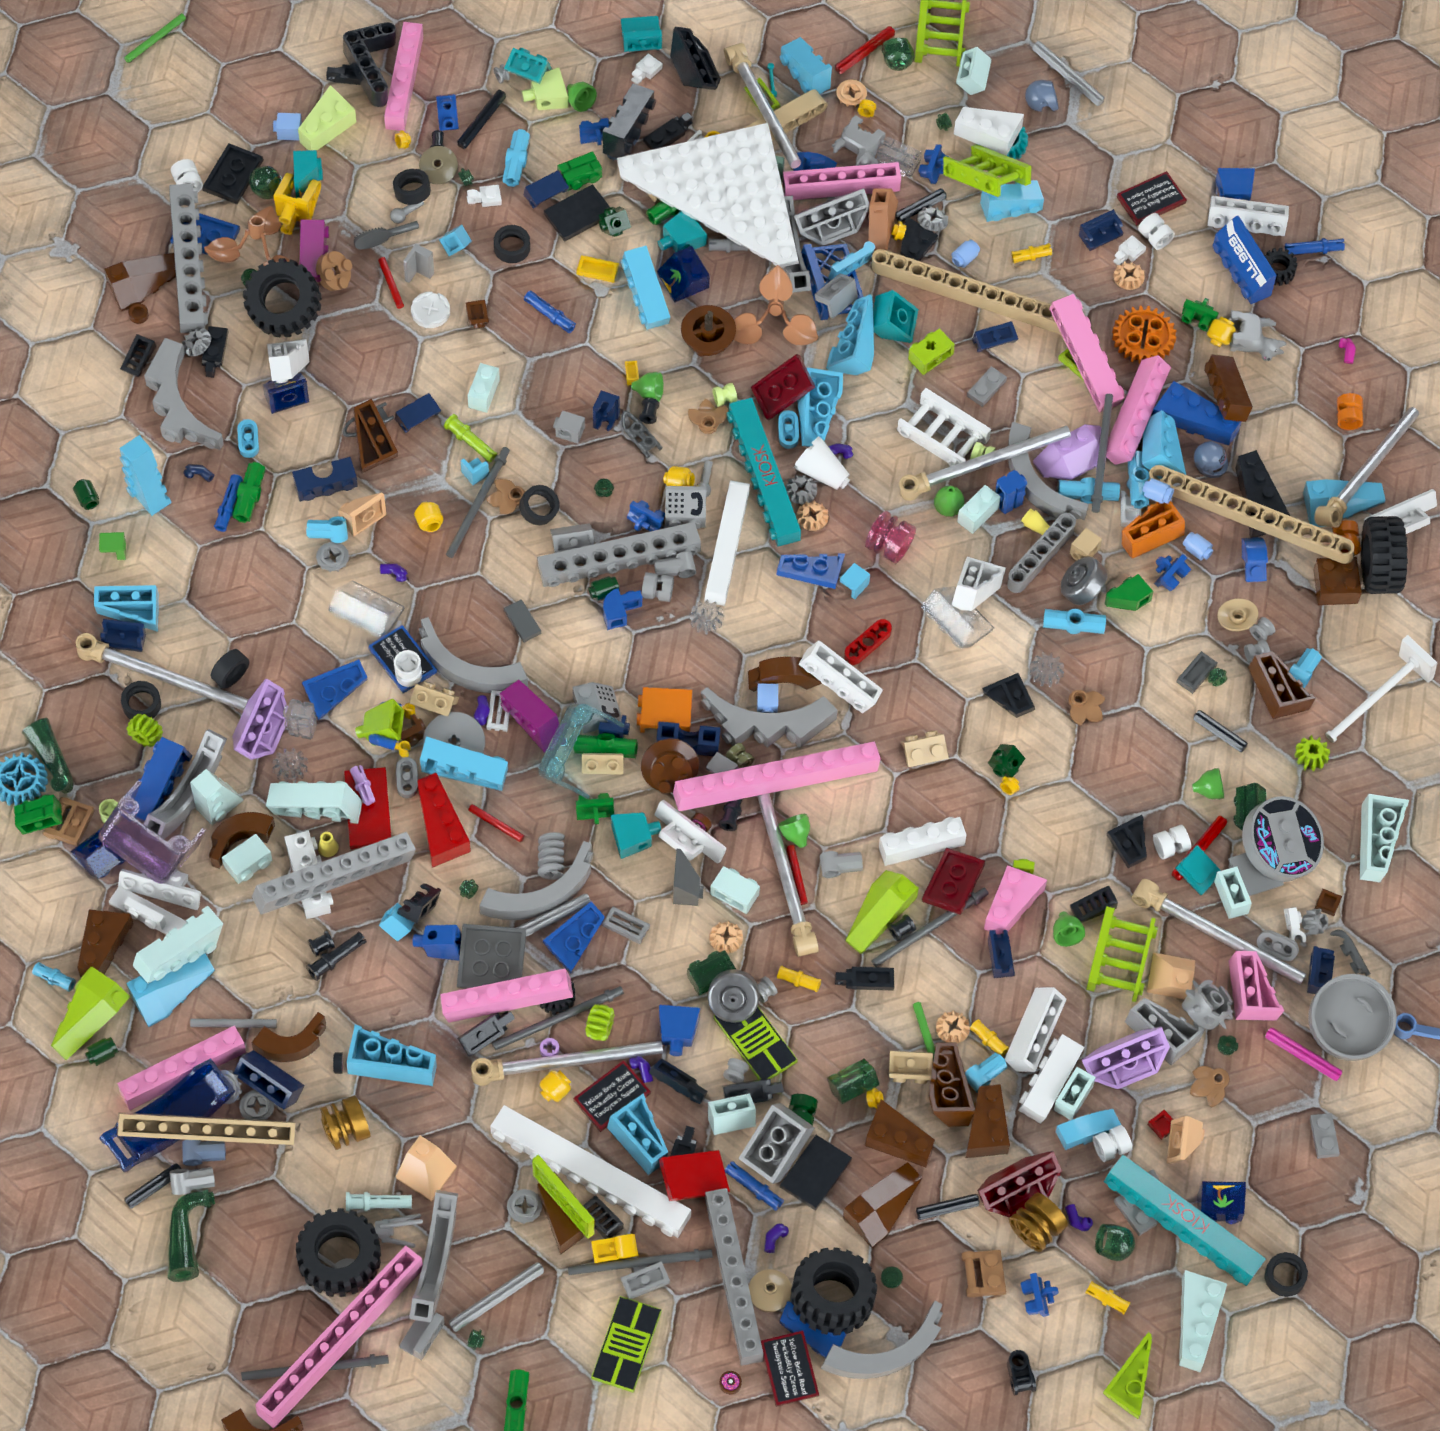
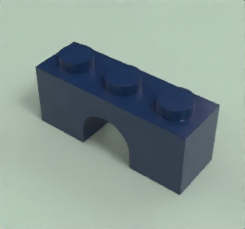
(310, 486)
(703, 741)

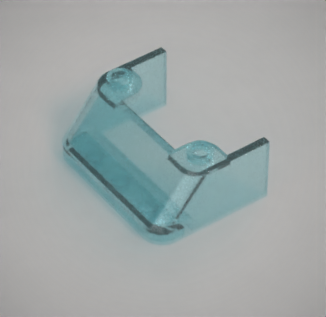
(553, 762)

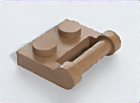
(75, 822)
(991, 1273)

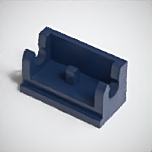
(545, 188)
(1101, 230)
(995, 336)
(606, 409)
(417, 412)
(123, 635)
(1000, 954)
(1320, 968)

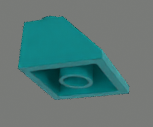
(306, 167)
(894, 317)

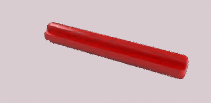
(864, 50)
(1206, 839)

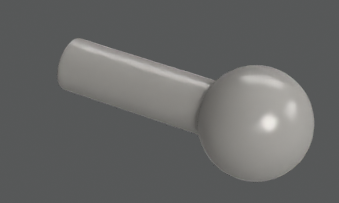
(398, 215)
(706, 476)

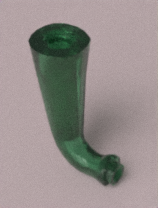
(44, 742)
(181, 1252)

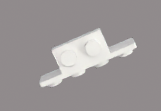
(1412, 510)
(686, 835)
(171, 891)
(145, 911)

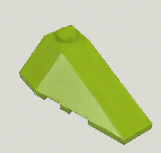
(882, 906)
(92, 1006)

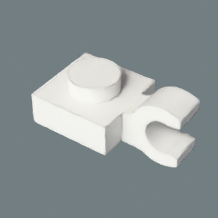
(646, 67)
(487, 196)
(1130, 249)
(1293, 921)

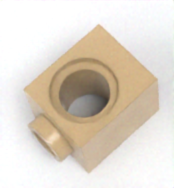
(1085, 545)

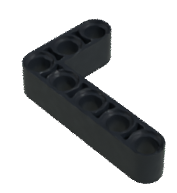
(357, 50)

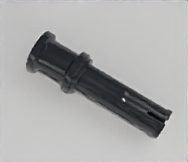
(731, 813)
(328, 961)

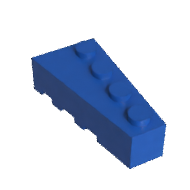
(1196, 414)
(160, 775)

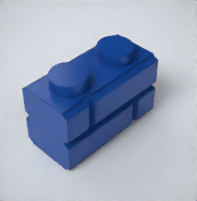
(1011, 491)

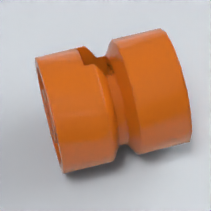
(1350, 411)
(1349, 530)

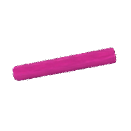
(1303, 1054)

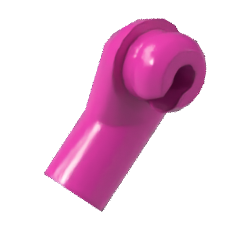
(1349, 349)

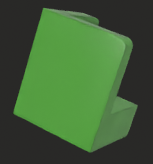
(113, 543)

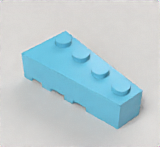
(645, 287)
(143, 476)
(463, 764)
(389, 1059)

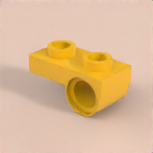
(614, 1248)

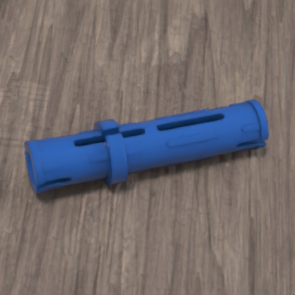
(1316, 246)
(556, 316)
(226, 509)
(757, 1188)

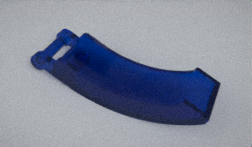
(195, 1095)

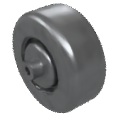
(1083, 580)
(733, 995)

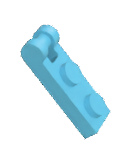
(852, 261)

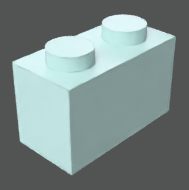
(973, 71)
(483, 387)
(978, 509)
(247, 859)
(735, 889)
(1233, 892)
(1074, 1093)
(731, 1114)

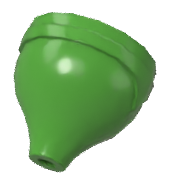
(581, 96)
(649, 385)
(949, 501)
(1210, 785)
(796, 829)
(1068, 930)

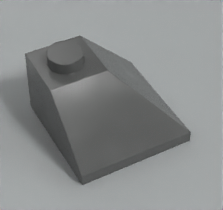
(686, 882)

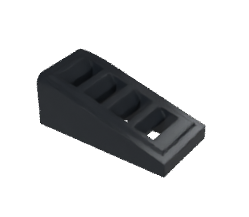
(150, 344)
(1097, 911)
(617, 1223)

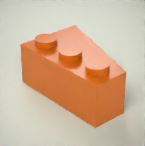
(1153, 529)

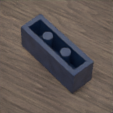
(268, 1079)

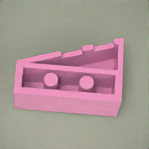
(1013, 898)
(1251, 989)

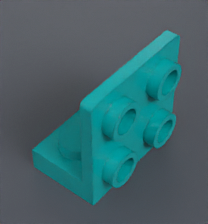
(641, 33)
(526, 65)

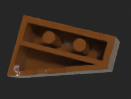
(1278, 687)
(102, 938)
(989, 1124)
(898, 1136)
(562, 1227)

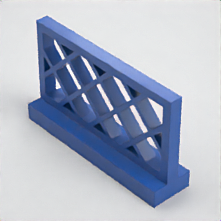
(817, 278)

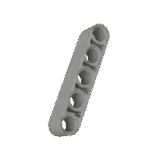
(1045, 545)

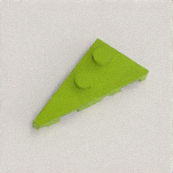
(1129, 1383)

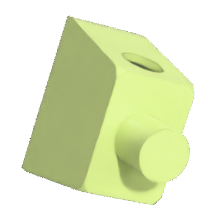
(549, 93)

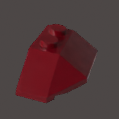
(1017, 1183)

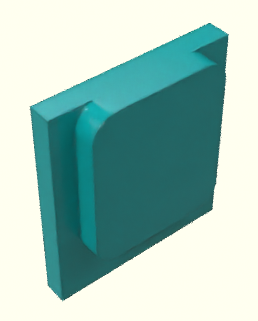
(1198, 870)

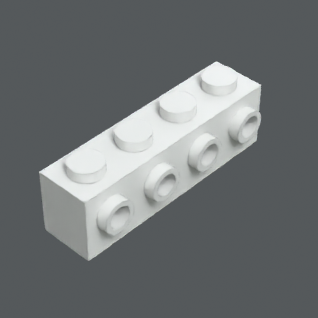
(1256, 216)
(840, 676)
(922, 840)
(302, 855)
(1035, 1029)
(1051, 1078)

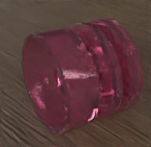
(888, 536)

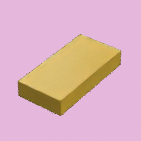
(597, 269)

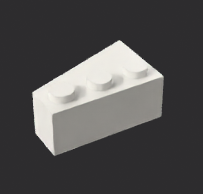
(989, 128)
(287, 359)
(977, 583)

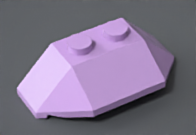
(1071, 455)
(261, 722)
(1128, 1058)

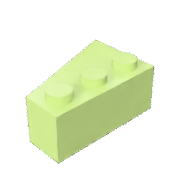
(326, 120)

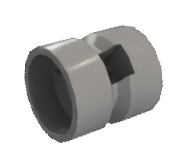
(650, 586)

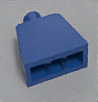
(1235, 182)
(440, 941)
(678, 1027)

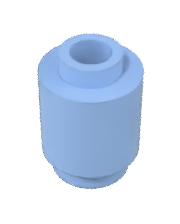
(965, 253)
(1158, 491)
(1198, 546)

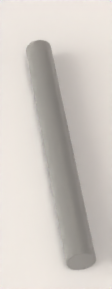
(239, 1023)

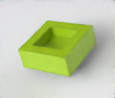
(1024, 865)

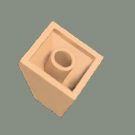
(363, 512)
(1170, 976)
(1184, 1138)
(425, 1168)

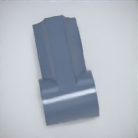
(196, 1151)

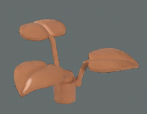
(259, 225)
(776, 288)

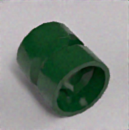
(804, 1106)

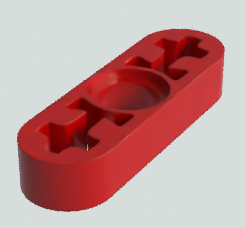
(869, 633)

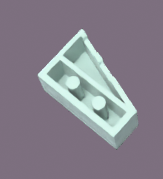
(213, 797)

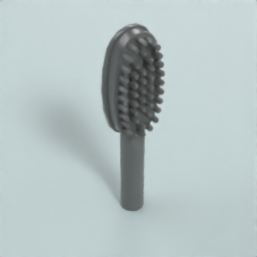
(378, 236)

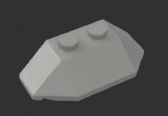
(833, 218)

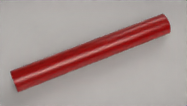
(390, 282)
(496, 823)
(797, 874)

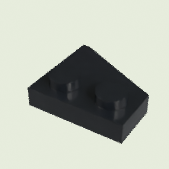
(1010, 695)

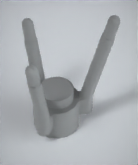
(386, 1228)

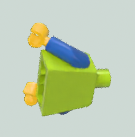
(384, 725)

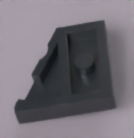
(916, 240)
(1129, 841)

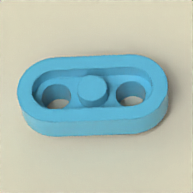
(788, 431)
(248, 440)

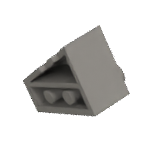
(1178, 1032)

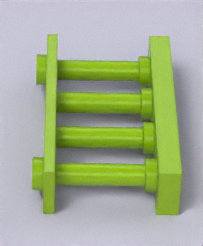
(923, 33)
(994, 163)
(1102, 959)

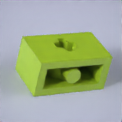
(931, 351)

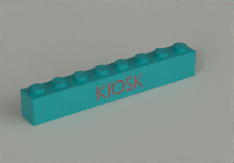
(764, 472)
(1184, 1220)

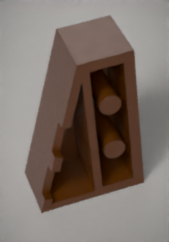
(373, 438)

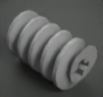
(550, 856)

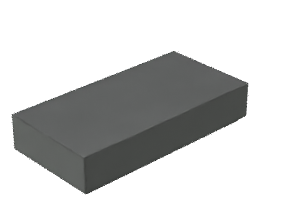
(522, 620)
(1196, 672)

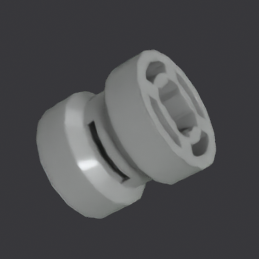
(1251, 650)

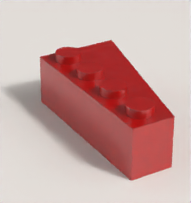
(442, 826)

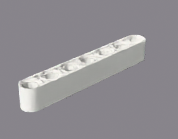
(727, 542)

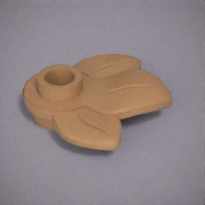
(708, 415)
(504, 496)
(1088, 708)
(1207, 1086)

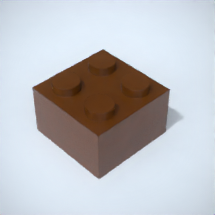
(1337, 582)

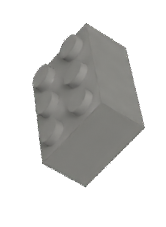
(776, 1143)

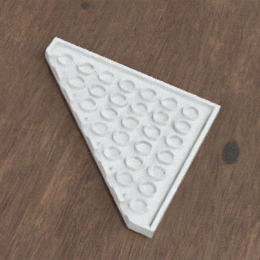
(724, 183)

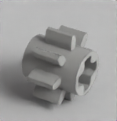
(1315, 921)

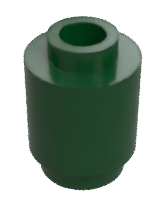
(86, 494)
(602, 587)
(101, 1051)

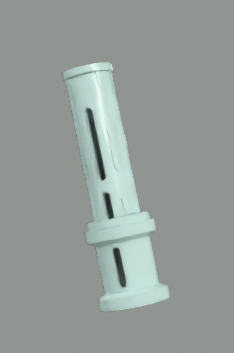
(367, 1201)

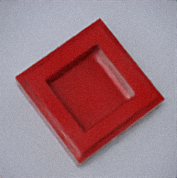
(1161, 1124)

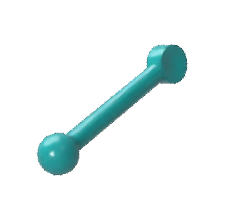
(770, 66)

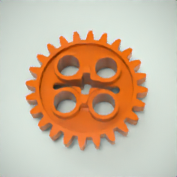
(1125, 332)

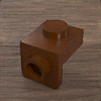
(477, 314)
(414, 733)

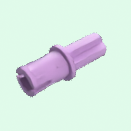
(362, 785)

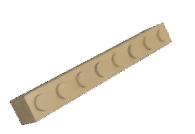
(206, 1128)

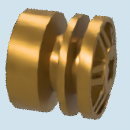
(345, 1122)
(1038, 1222)

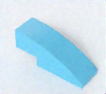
(1085, 1127)

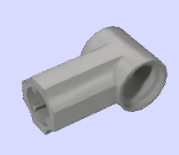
(680, 565)
(834, 864)
(186, 1180)

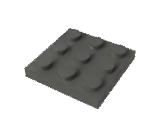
(490, 955)

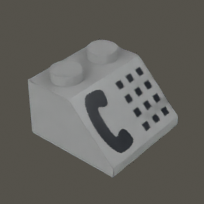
(685, 506)
(599, 697)

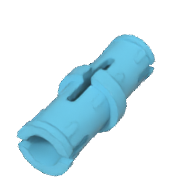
(54, 976)

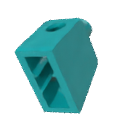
(681, 233)
(633, 833)

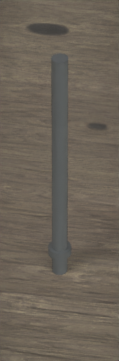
(500, 460)
(1097, 497)
(973, 899)
(606, 996)
(638, 1262)
(340, 1364)

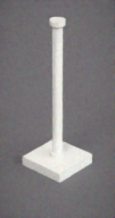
(1415, 658)

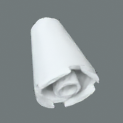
(822, 465)

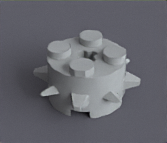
(1208, 1005)

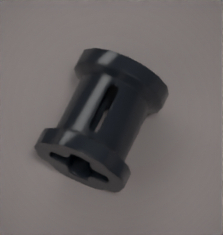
(648, 413)
(901, 927)
(321, 943)

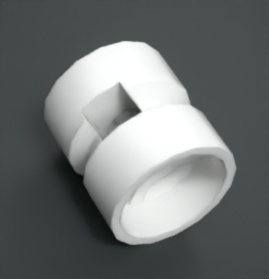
(186, 173)
(1157, 232)
(408, 668)
(1170, 842)
(1110, 1144)

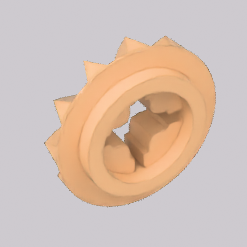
(856, 88)
(1131, 282)
(808, 522)
(732, 944)
(955, 1035)

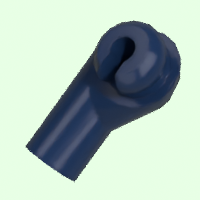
(192, 469)

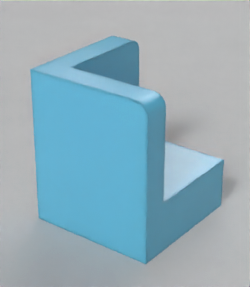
(455, 240)
(474, 470)
(855, 579)
(395, 924)

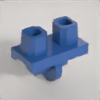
(447, 112)
(592, 132)
(935, 165)
(645, 518)
(1167, 578)
(1035, 1286)

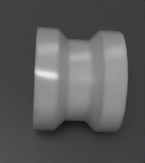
(1262, 629)
(766, 989)
(736, 1070)

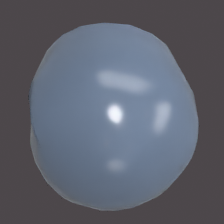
(1041, 94)
(1210, 457)

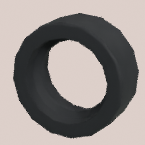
(414, 196)
(511, 256)
(545, 492)
(230, 668)
(137, 687)
(1292, 1259)

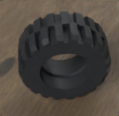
(265, 280)
(1384, 555)
(838, 1267)
(338, 1279)

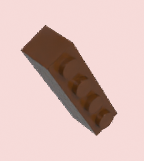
(1228, 388)

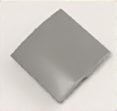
(1253, 880)

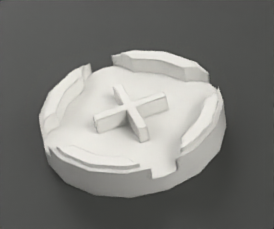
(430, 310)

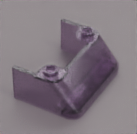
(141, 845)

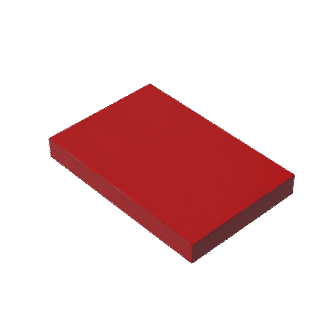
(693, 1174)

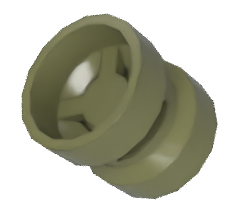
(740, 756)

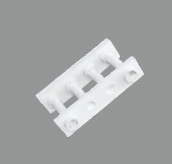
(945, 412)

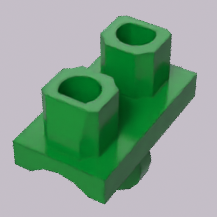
(1200, 311)
(595, 808)

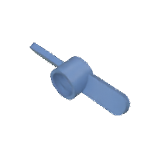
(1419, 1030)

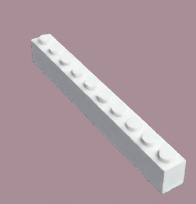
(591, 1172)

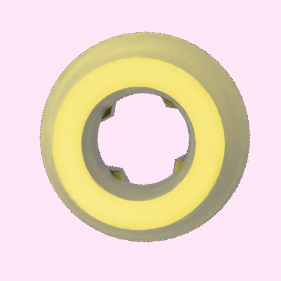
(1035, 522)
(327, 845)

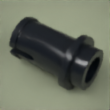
(437, 138)

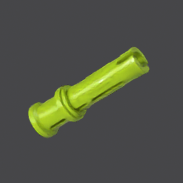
(464, 433)

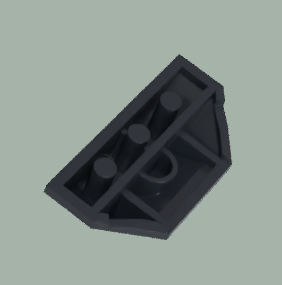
(693, 60)

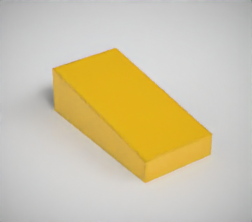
(631, 371)

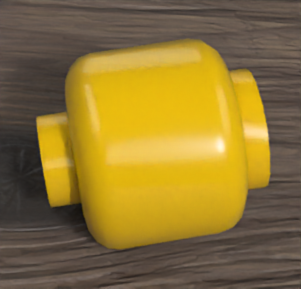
(1221, 332)
(679, 477)
(428, 516)
(555, 1086)

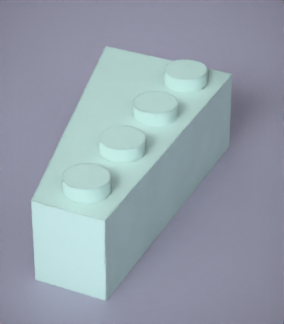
(314, 800)
(1379, 832)
(179, 946)
(1199, 1312)

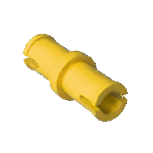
(1031, 253)
(799, 978)
(989, 1038)
(1107, 1297)

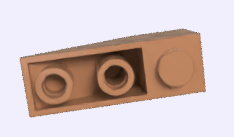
(881, 217)

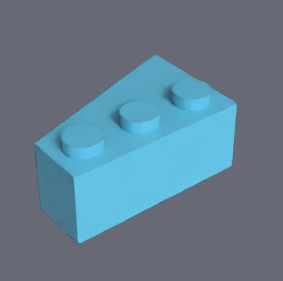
(806, 66)
(1162, 444)
(129, 604)
(638, 1134)

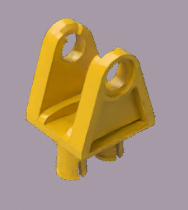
(295, 209)

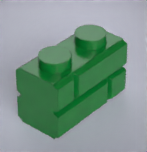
(581, 171)
(38, 814)

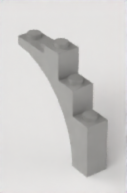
(179, 421)
(767, 728)

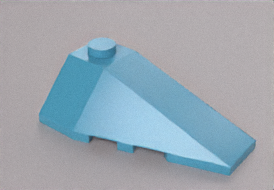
(856, 343)
(819, 404)
(1319, 492)
(160, 997)

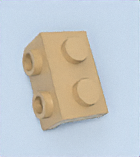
(433, 699)
(925, 748)
(602, 763)
(910, 1065)

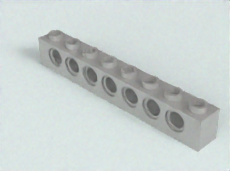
(184, 195)
(608, 551)
(333, 873)
(734, 1277)

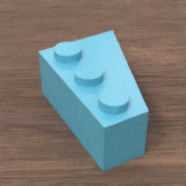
(1013, 202)

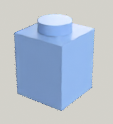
(287, 126)
(767, 698)

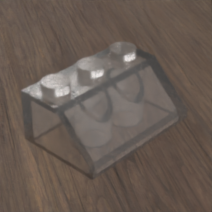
(365, 608)
(961, 626)

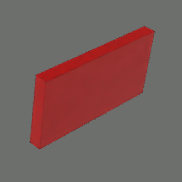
(375, 818)

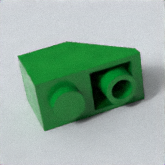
(1130, 595)

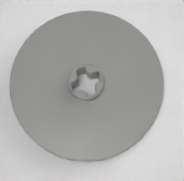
(457, 726)

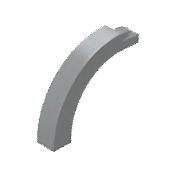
(797, 273)
(1036, 490)
(463, 673)
(181, 802)
(536, 903)
(436, 1257)
(867, 1366)

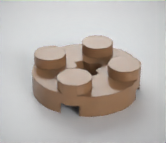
(342, 270)

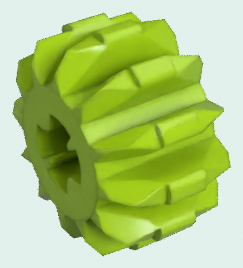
(144, 730)
(1318, 755)
(599, 1022)

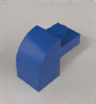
(1255, 557)
(616, 606)

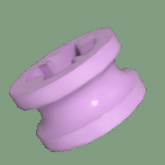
(549, 1041)

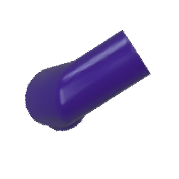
(845, 449)
(395, 569)
(482, 710)
(644, 1067)
(1076, 1221)
(772, 1235)

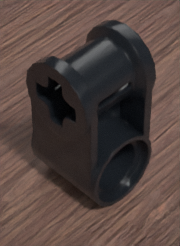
(1020, 1376)

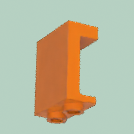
(664, 706)

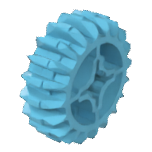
(34, 783)

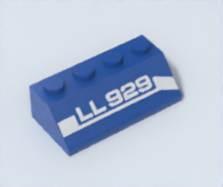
(1244, 261)

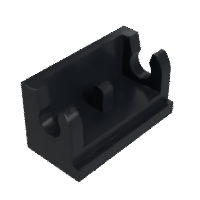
(420, 904)

